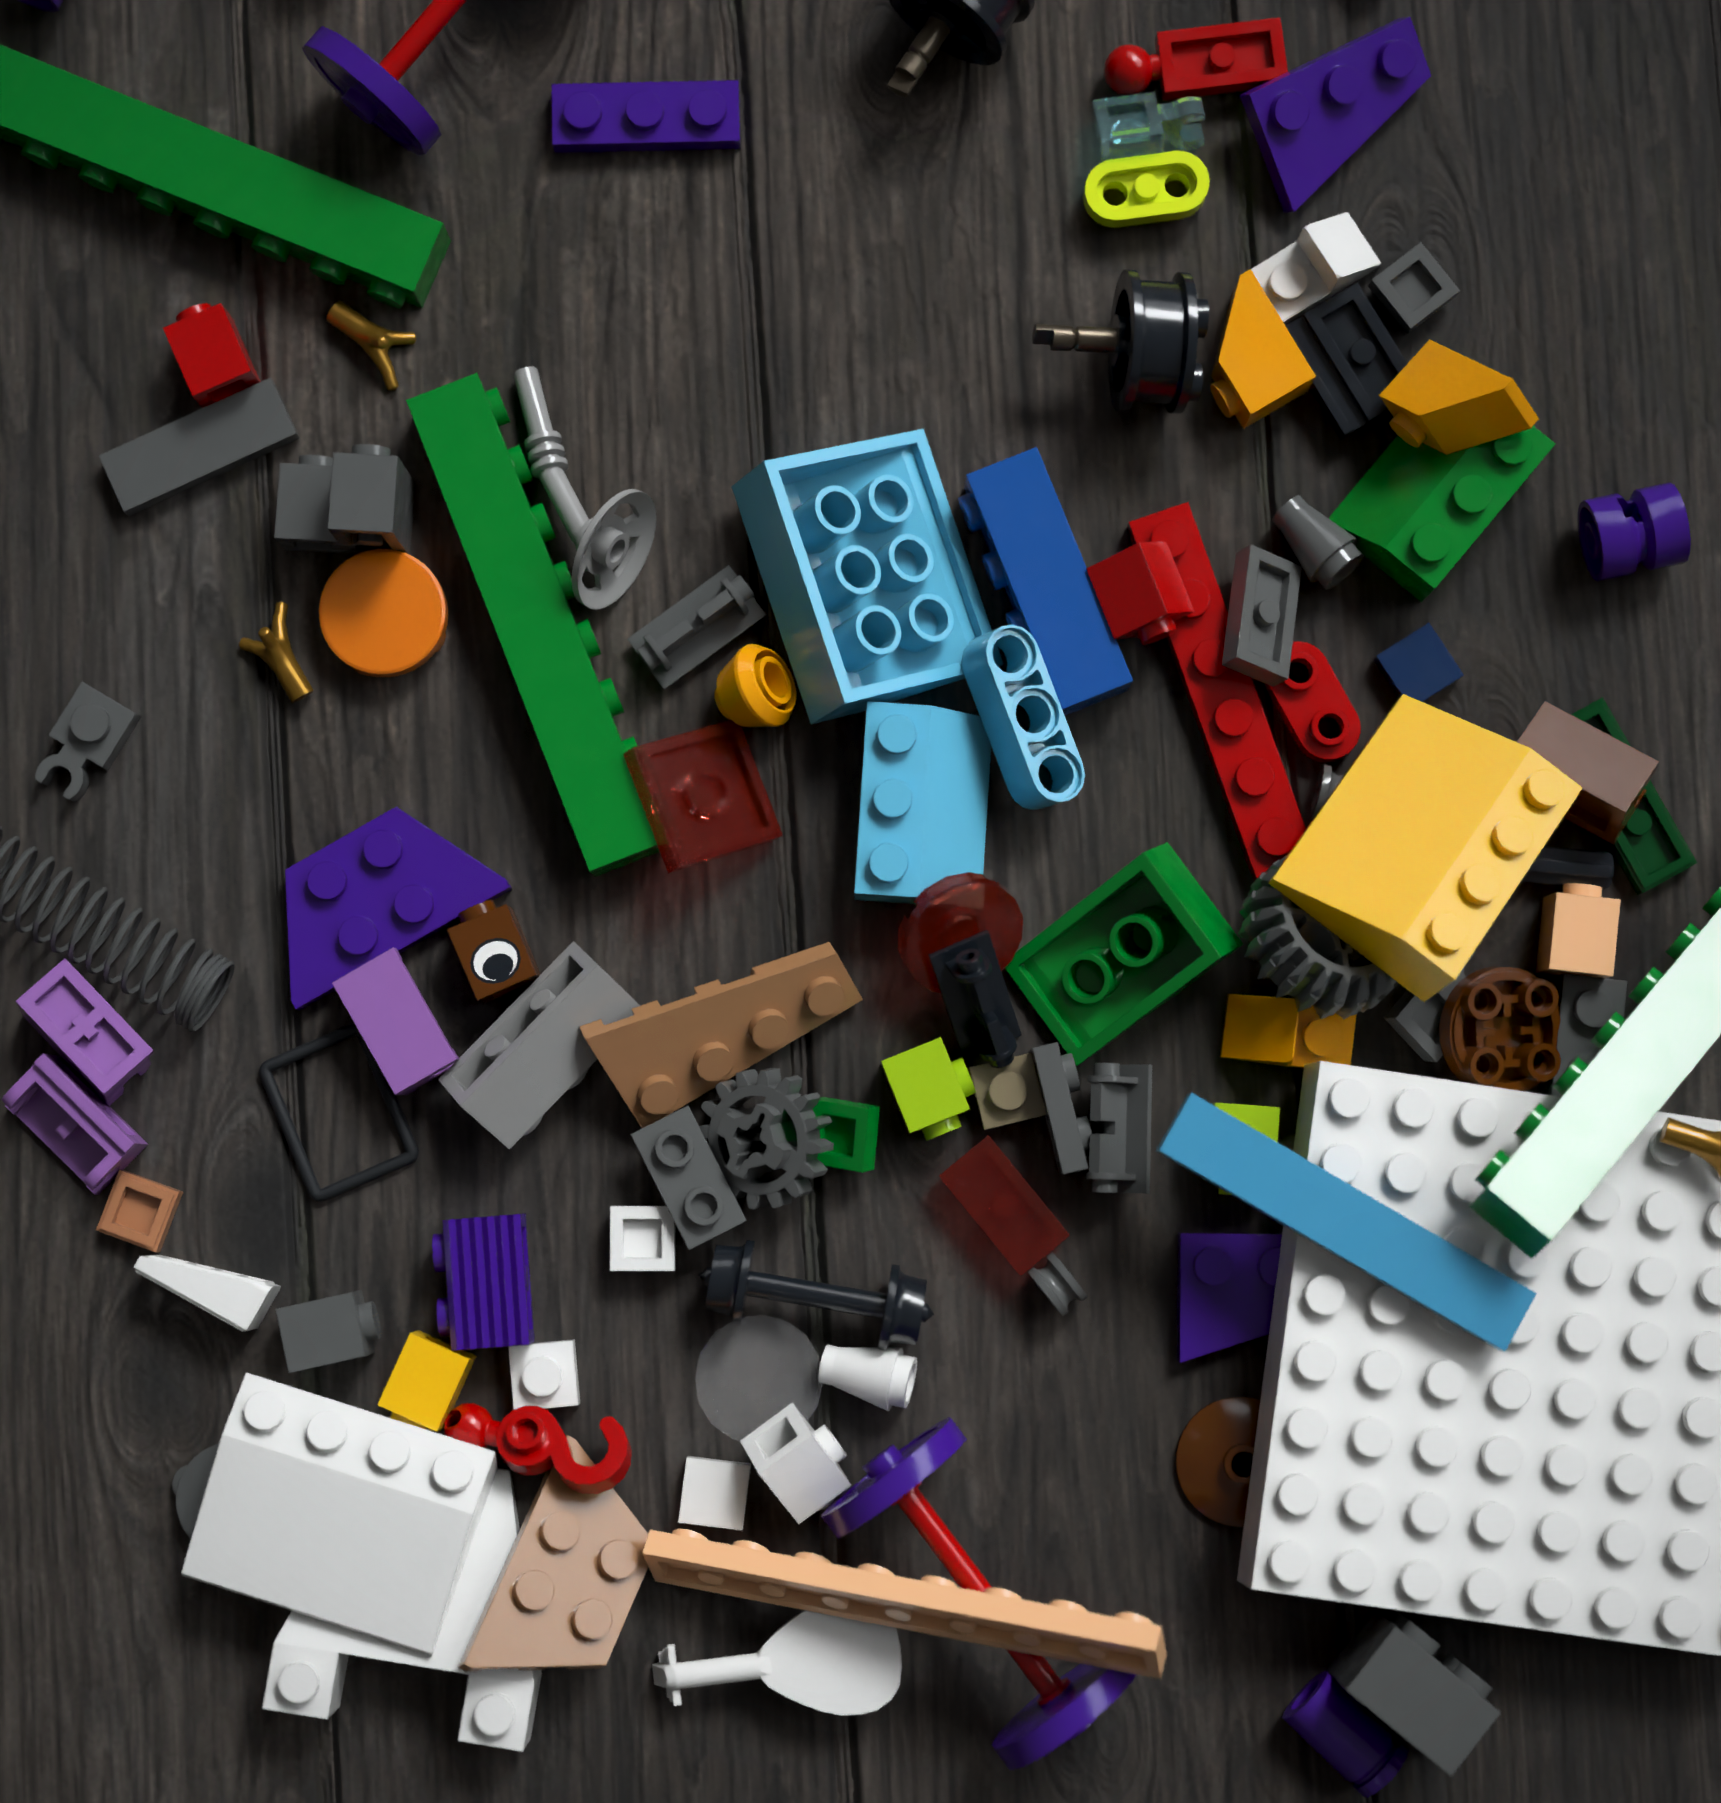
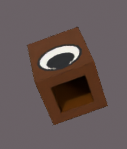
(493, 950)

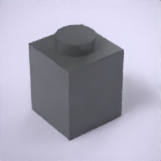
(328, 1330)

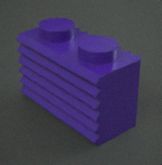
(485, 1282)

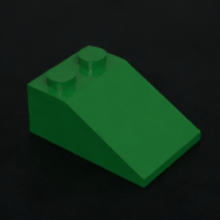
(1122, 952)

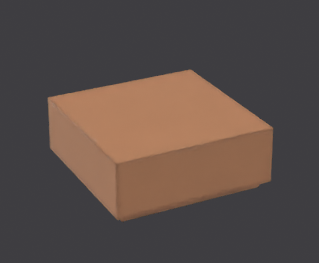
(139, 1211)

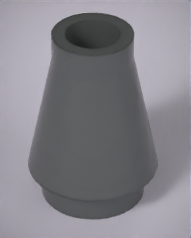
(1319, 544)

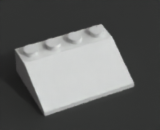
(339, 1513)

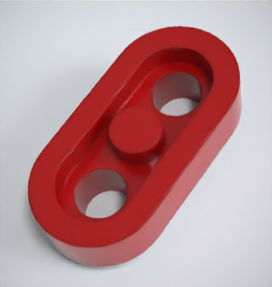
(1307, 702)

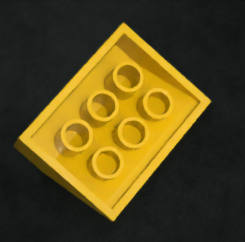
(1425, 842)

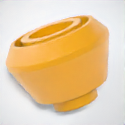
(756, 688)

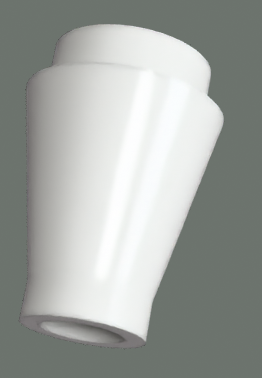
(870, 1374)

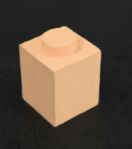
(1578, 932)

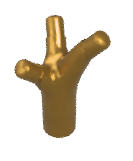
(371, 337)
(279, 656)
(1694, 1140)

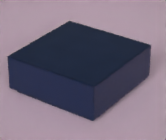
(1418, 665)

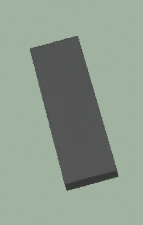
(199, 447)

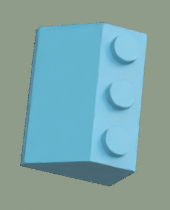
(920, 799)

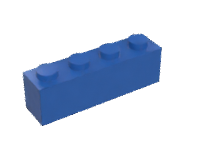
(1044, 578)

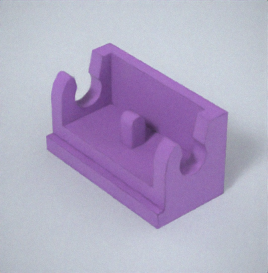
(395, 1022)
(85, 1031)
(74, 1122)

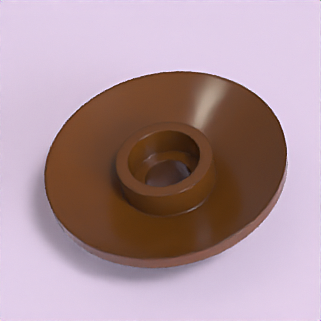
(1206, 1456)

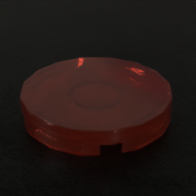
(954, 911)

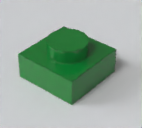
(852, 1132)

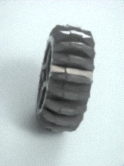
(1307, 956)

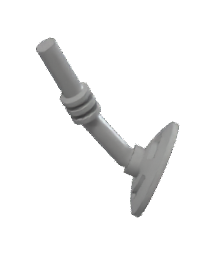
(599, 541)

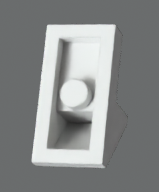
(1316, 266)

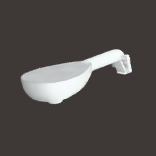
(811, 1659)

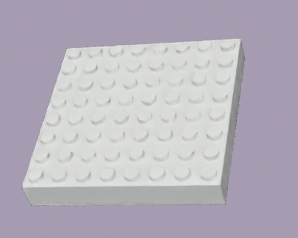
(1484, 1481)

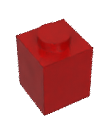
(210, 353)
(1141, 592)

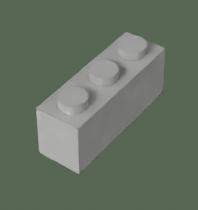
(536, 1046)

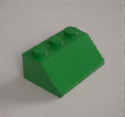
(1427, 508)

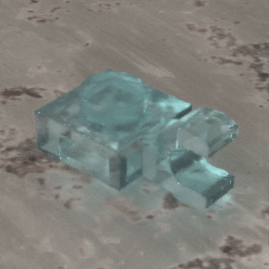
(1139, 125)

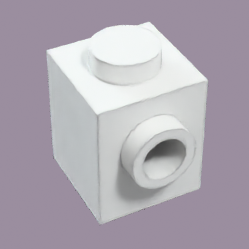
(797, 1462)

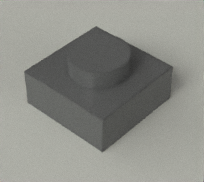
(1413, 288)

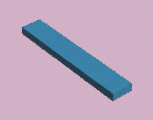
(1346, 1222)

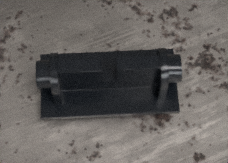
(977, 999)

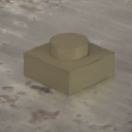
(1007, 1092)

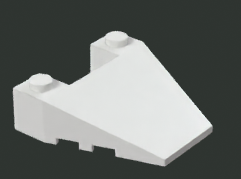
(499, 1703)

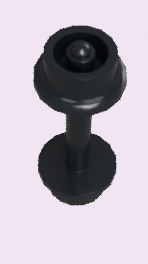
(732, 1281)

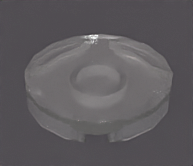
(755, 1373)

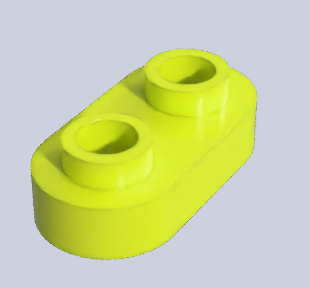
(1143, 185)

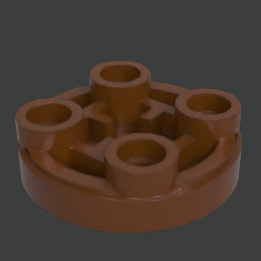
(1501, 1029)

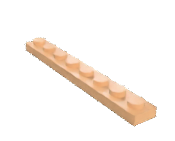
(924, 1605)

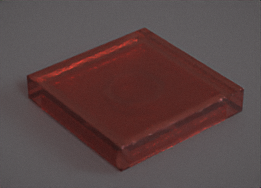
(702, 795)

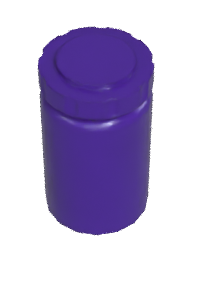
(1345, 1734)

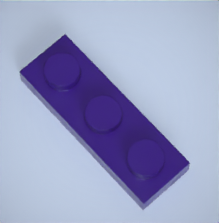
(646, 116)

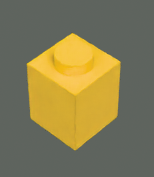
(426, 1381)

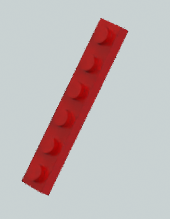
(1225, 701)

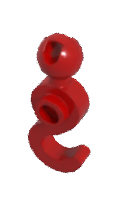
(534, 1443)

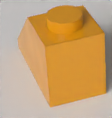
(1256, 358)
(1454, 402)

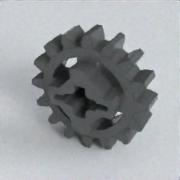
(788, 1131)

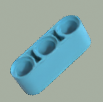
(1048, 736)

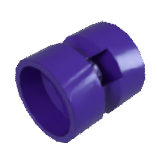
(1644, 530)

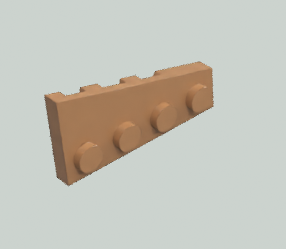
(692, 1044)

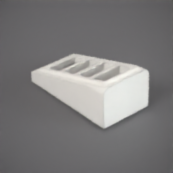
(223, 1293)

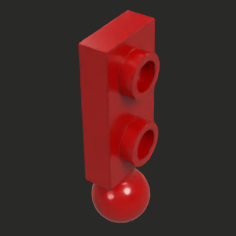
(1201, 60)

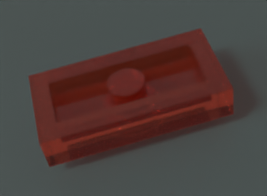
(1004, 1205)

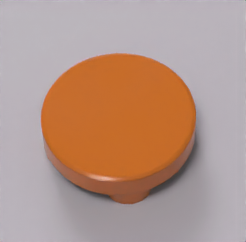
(383, 613)

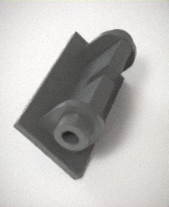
(697, 627)
(1123, 1128)
(688, 1177)

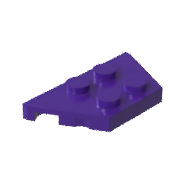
(374, 893)

